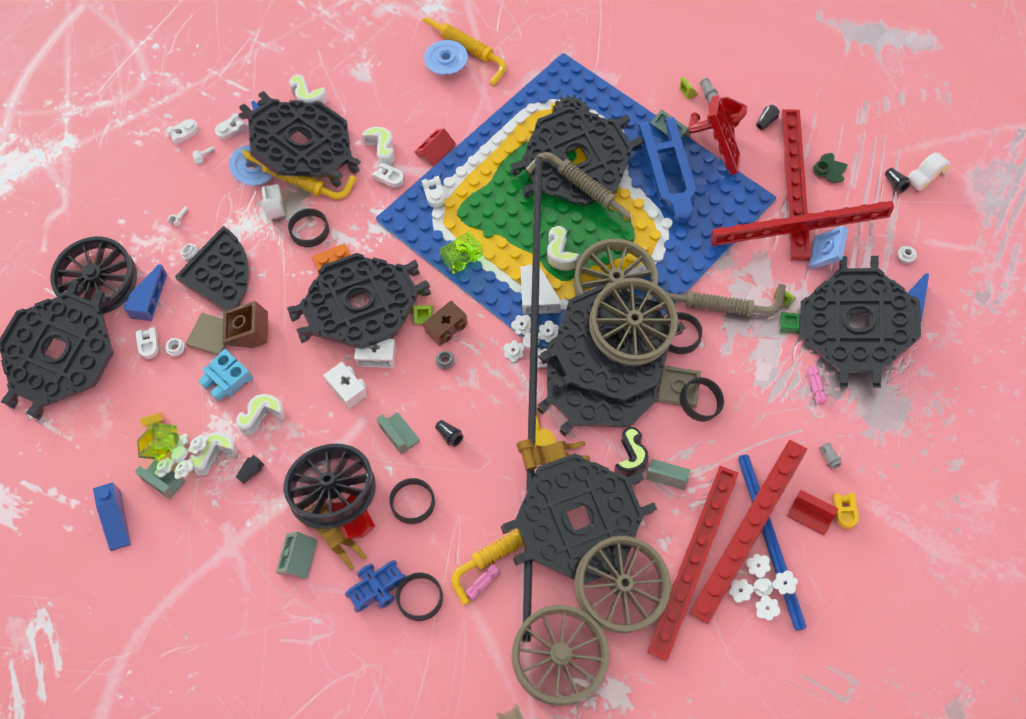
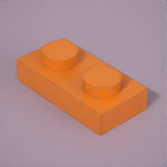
(330, 255)

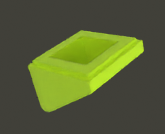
(687, 89)
(788, 298)
(422, 313)

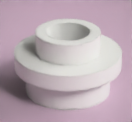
(189, 251)
(903, 257)
(171, 344)

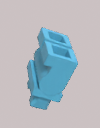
(226, 374)

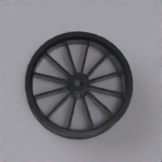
(95, 274)
(329, 486)

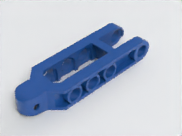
(678, 203)

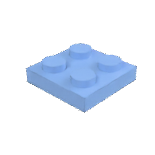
(828, 247)

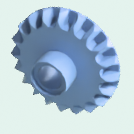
(445, 57)
(240, 169)

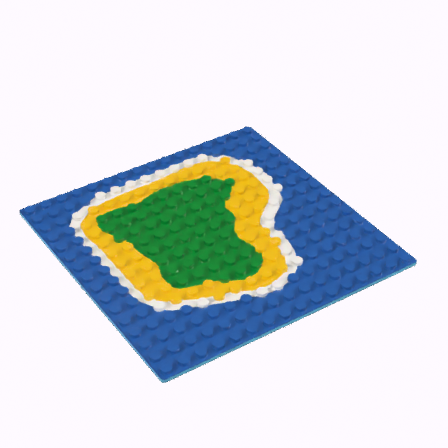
(491, 202)

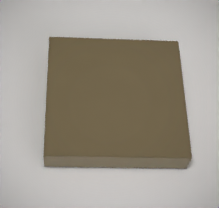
(207, 335)
(673, 381)

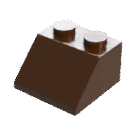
(245, 326)

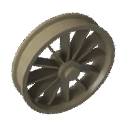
(615, 273)
(633, 321)
(622, 584)
(560, 654)

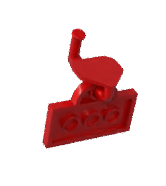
(722, 117)

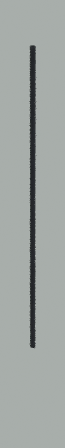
(527, 590)

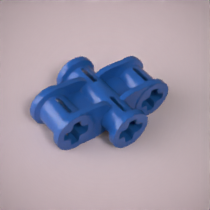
(369, 590)

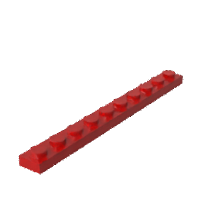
(795, 180)
(801, 223)
(748, 532)
(692, 564)

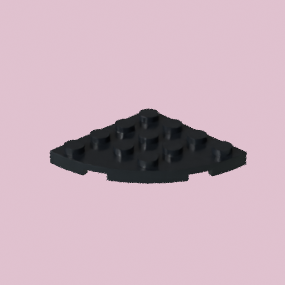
(218, 271)

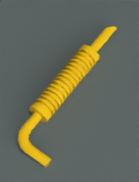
(471, 45)
(308, 184)
(484, 558)

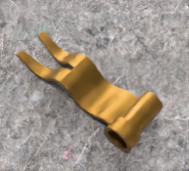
(540, 455)
(334, 537)

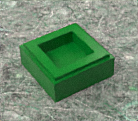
(790, 322)

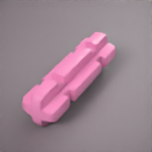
(817, 384)
(482, 582)

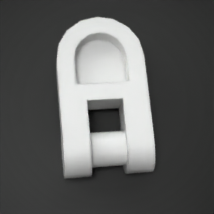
(188, 128)
(226, 130)
(393, 178)
(435, 196)
(147, 348)

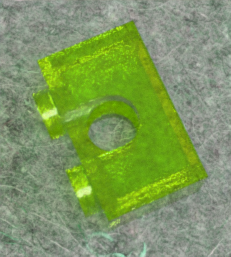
(465, 244)
(157, 441)

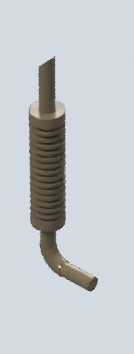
(584, 182)
(729, 304)

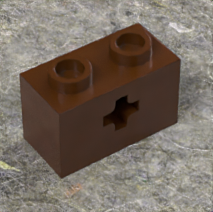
(445, 323)

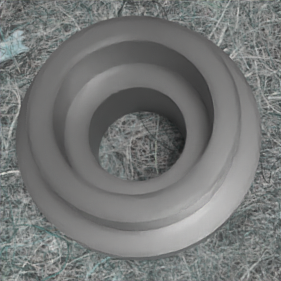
(445, 355)

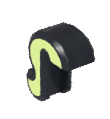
(636, 451)

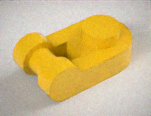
(846, 516)

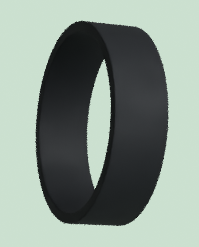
(304, 213)
(684, 350)
(716, 391)
(403, 483)
(415, 576)

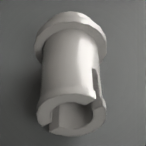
(830, 455)

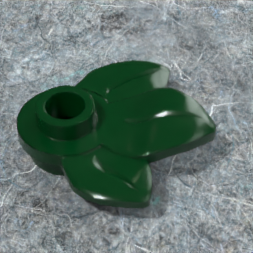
(831, 169)

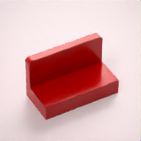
(436, 146)
(812, 512)
(360, 526)

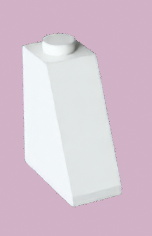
(548, 298)

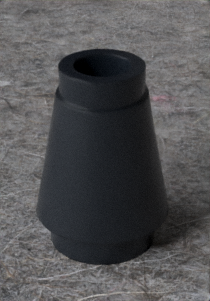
(767, 117)
(897, 180)
(451, 434)
(249, 469)

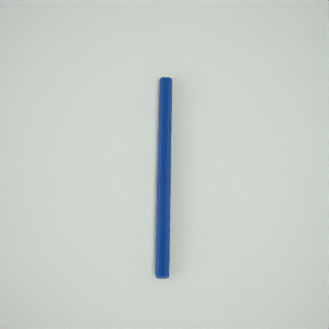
(772, 544)

